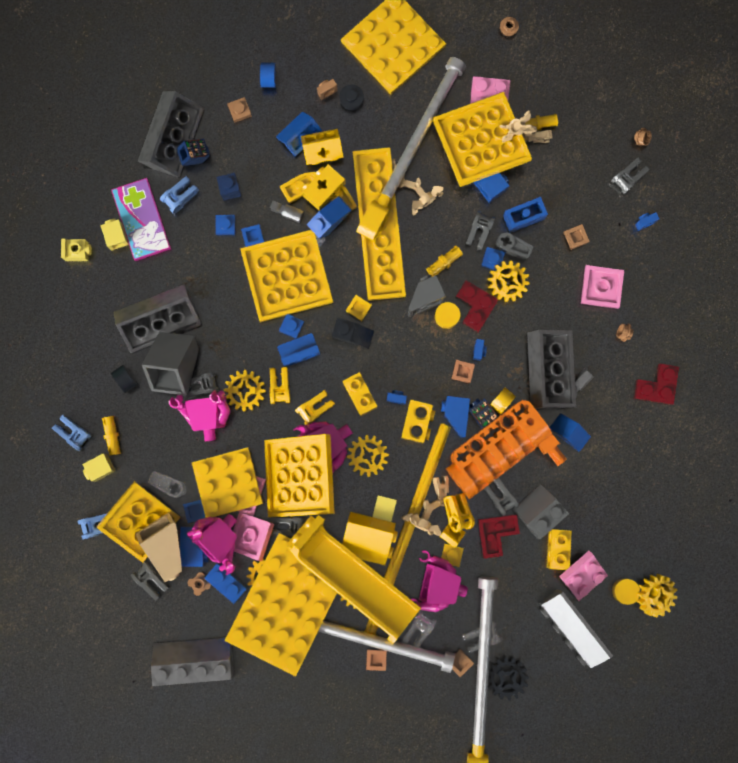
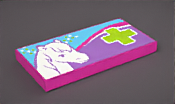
(141, 219)

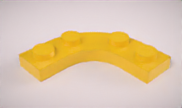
(293, 189)

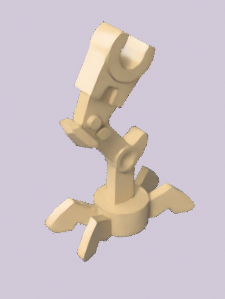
(518, 127)
(425, 198)
(422, 523)

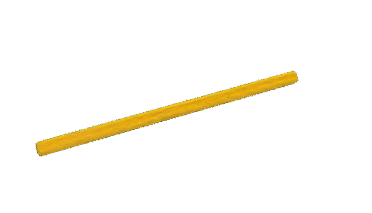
(415, 508)

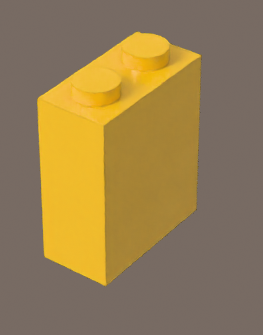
(370, 538)

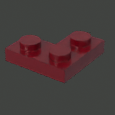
(480, 303)
(663, 389)
(491, 531)

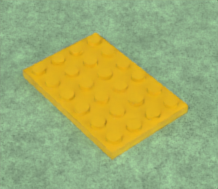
(282, 610)

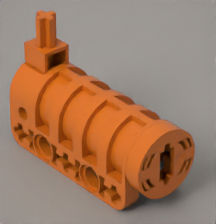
(502, 449)

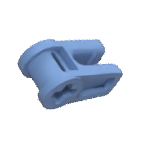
(176, 201)
(78, 434)
(89, 526)

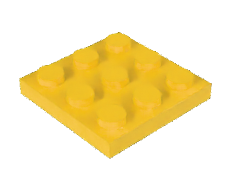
(227, 483)
(130, 515)

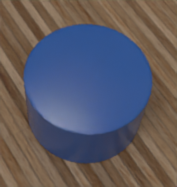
(268, 74)

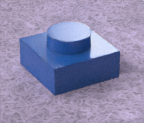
(646, 220)
(225, 224)
(252, 235)
(492, 257)
(291, 326)
(479, 350)
(396, 397)
(194, 511)

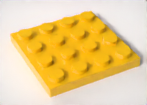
(393, 43)
(475, 139)
(286, 275)
(299, 476)

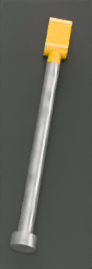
(378, 211)
(488, 585)
(445, 661)

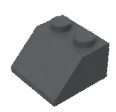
(427, 295)
(540, 512)

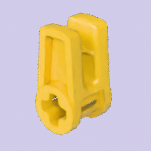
(280, 393)
(308, 406)
(458, 511)

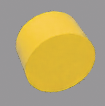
(447, 315)
(502, 401)
(625, 591)

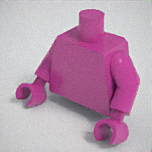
(204, 413)
(338, 445)
(216, 540)
(439, 585)

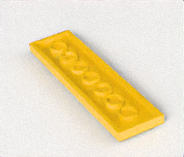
(383, 255)

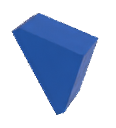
(570, 432)

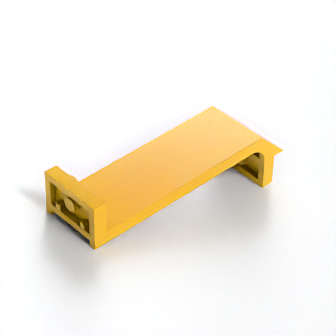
(352, 578)

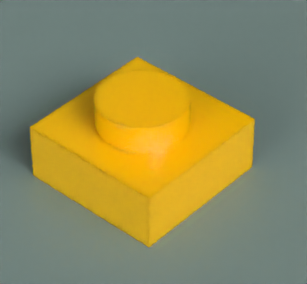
(358, 308)
(451, 537)
(452, 554)

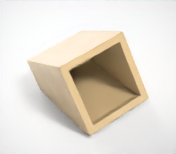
(162, 546)

